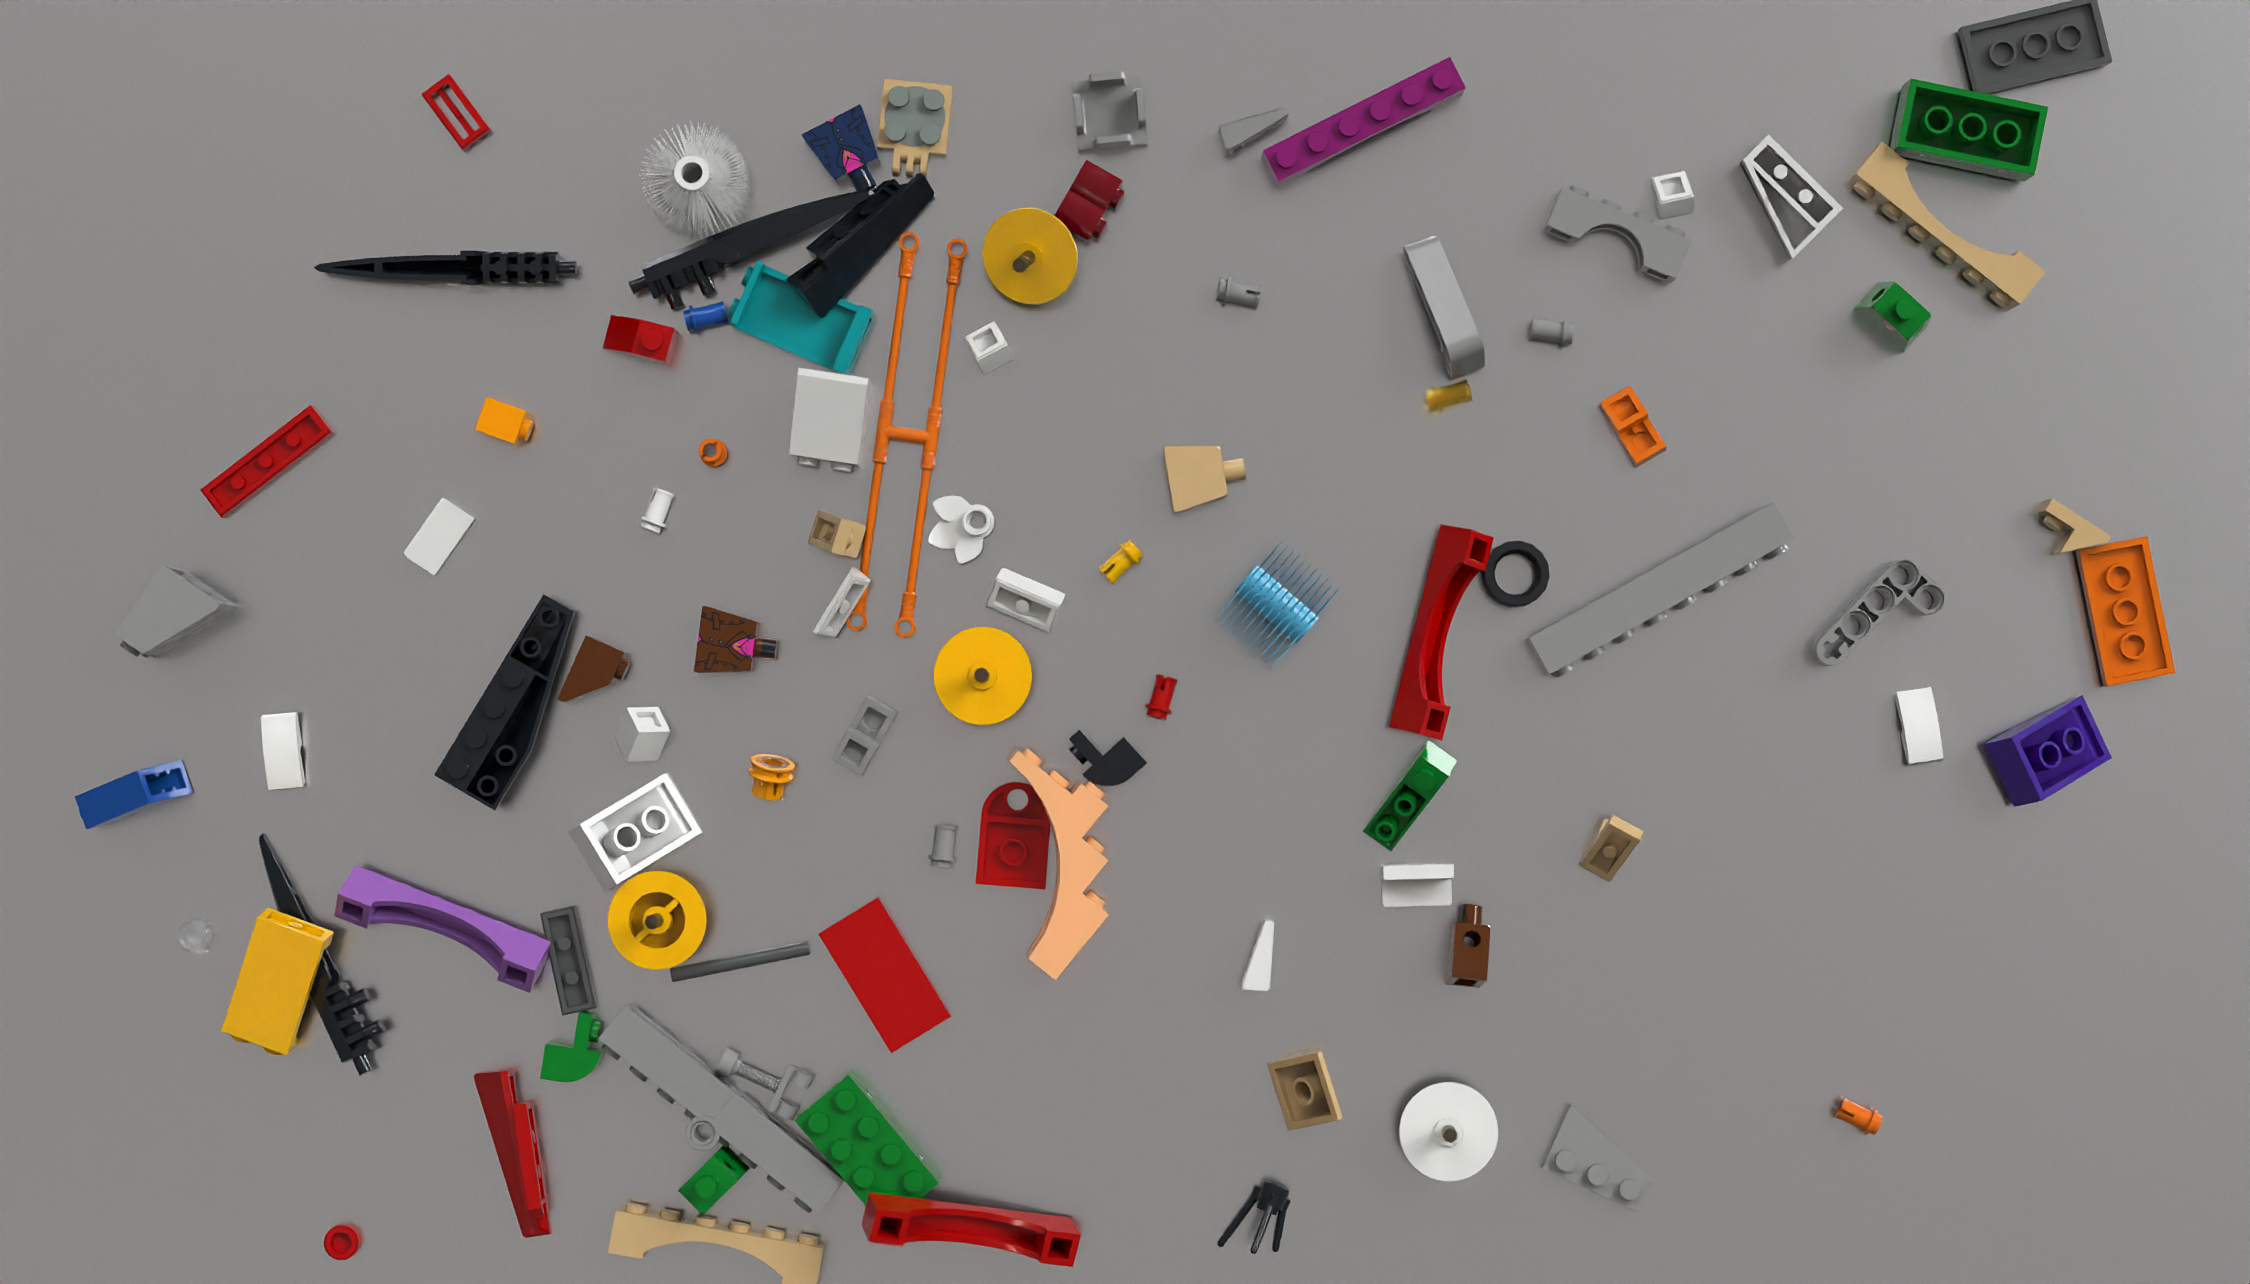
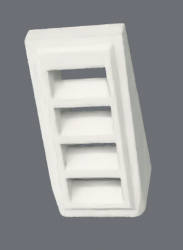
(1258, 970)

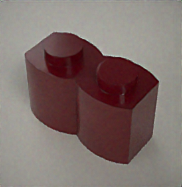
(1089, 200)

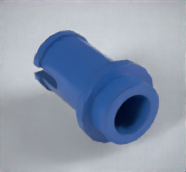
(705, 316)

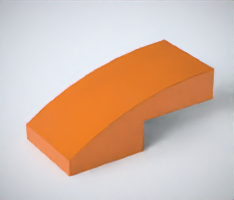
(1633, 426)

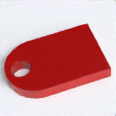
(1013, 841)

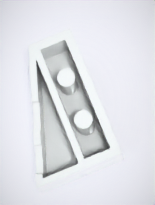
(1789, 195)

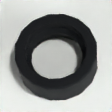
(1541, 569)

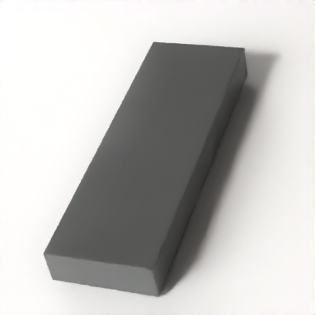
(569, 960)

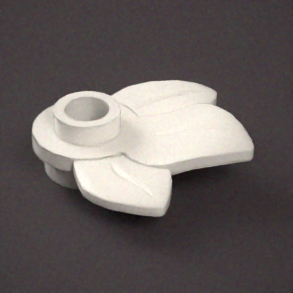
(956, 528)

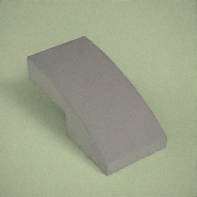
(864, 735)

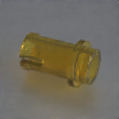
(1448, 395)

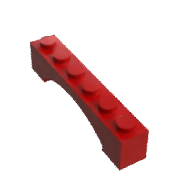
(1454, 564)
(907, 1219)

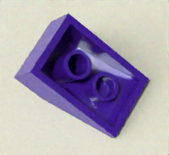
(2048, 752)

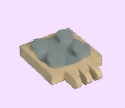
(914, 122)

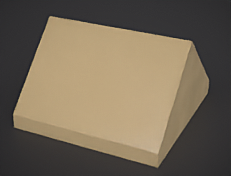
(1305, 1089)

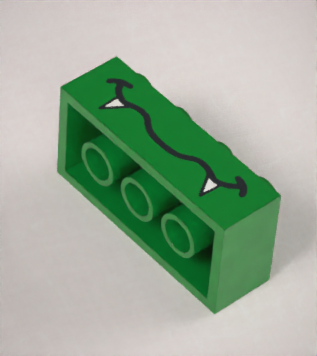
(1968, 130)
(865, 1143)

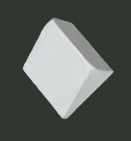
(1673, 195)
(989, 347)

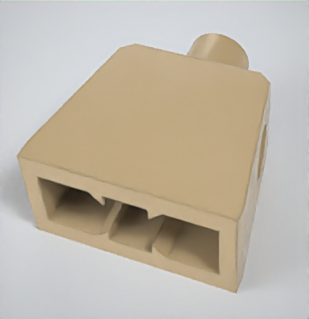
(1199, 475)

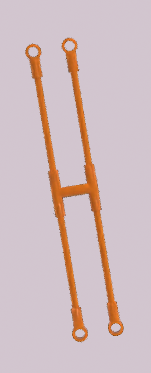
(927, 437)

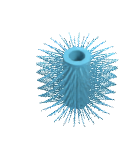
(1277, 604)

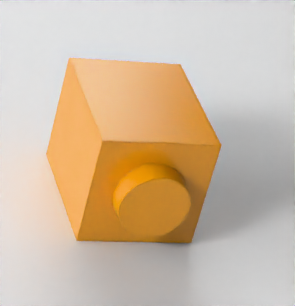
(504, 422)

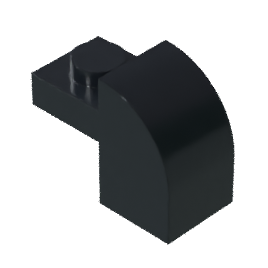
(1108, 769)

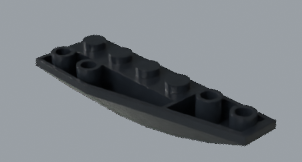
(510, 710)

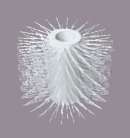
(694, 167)

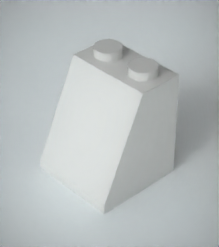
(830, 419)

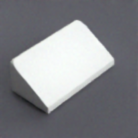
(438, 536)
(1025, 600)
(842, 603)

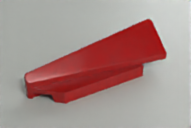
(517, 1148)

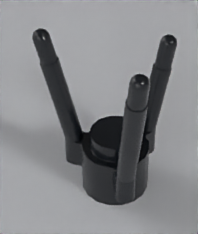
(1271, 1199)

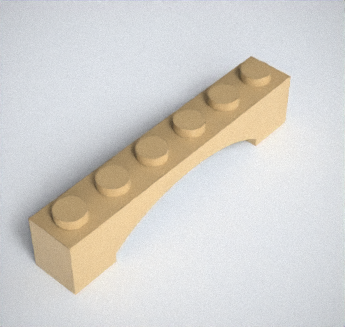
(1886, 181)
(792, 1258)

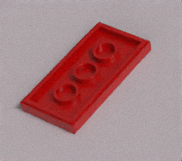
(884, 975)

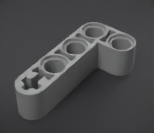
(1446, 306)
(1870, 617)

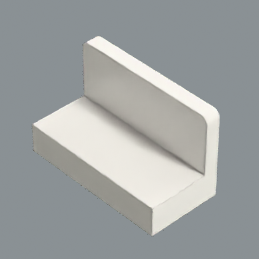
(1417, 884)

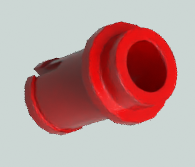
(1161, 697)

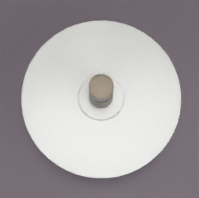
(1448, 1131)

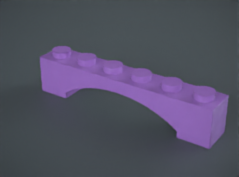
(377, 899)

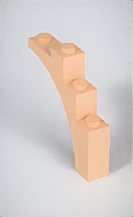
(1072, 913)

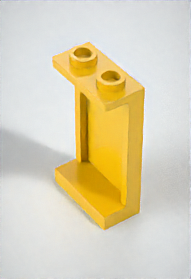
(275, 981)

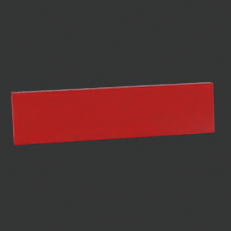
(266, 461)

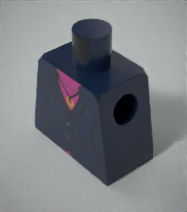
(845, 148)

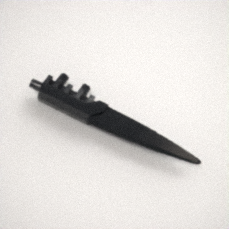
(707, 255)
(469, 267)
(329, 995)

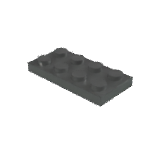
(2035, 45)

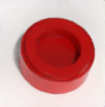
(342, 1241)

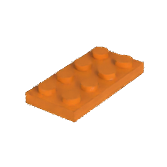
(2125, 611)

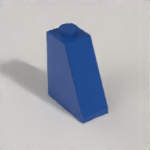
(133, 794)

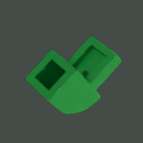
(573, 1062)

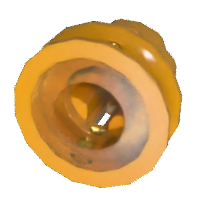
(770, 775)

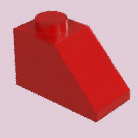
(641, 339)

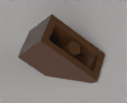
(594, 669)

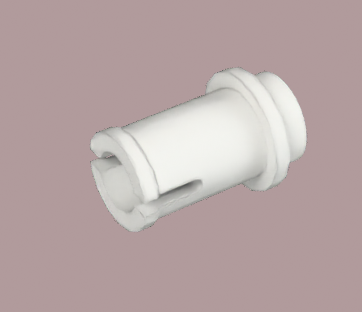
(656, 510)

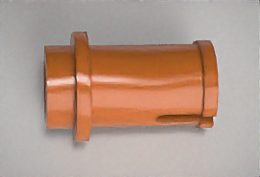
(718, 458)
(1859, 1117)

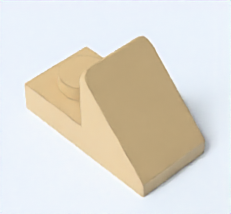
(2078, 532)
(837, 534)
(1611, 847)

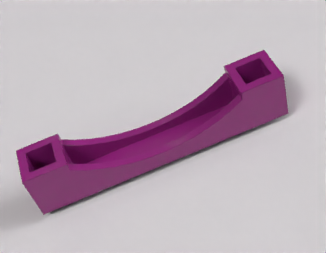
(1363, 120)

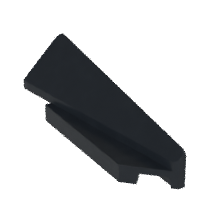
(857, 241)

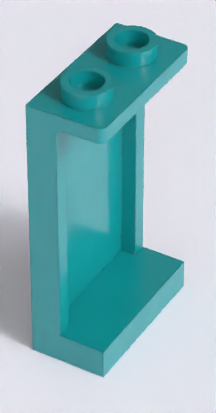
(782, 318)

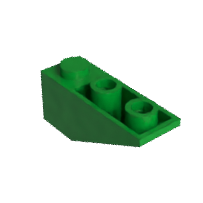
(1410, 795)

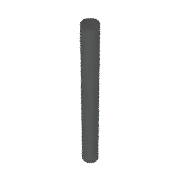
(740, 961)

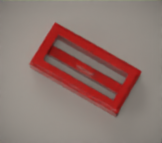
(474, 136)

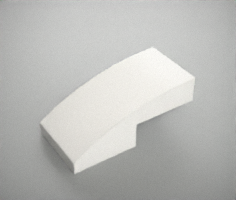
(1919, 726)
(282, 751)

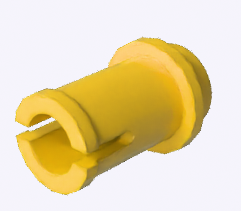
(1121, 561)

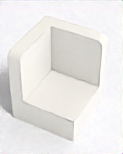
(642, 734)

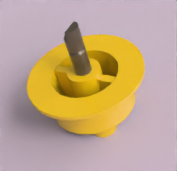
(657, 920)

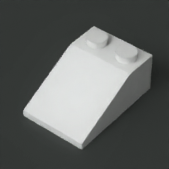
(635, 832)

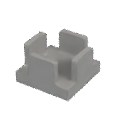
(1109, 112)

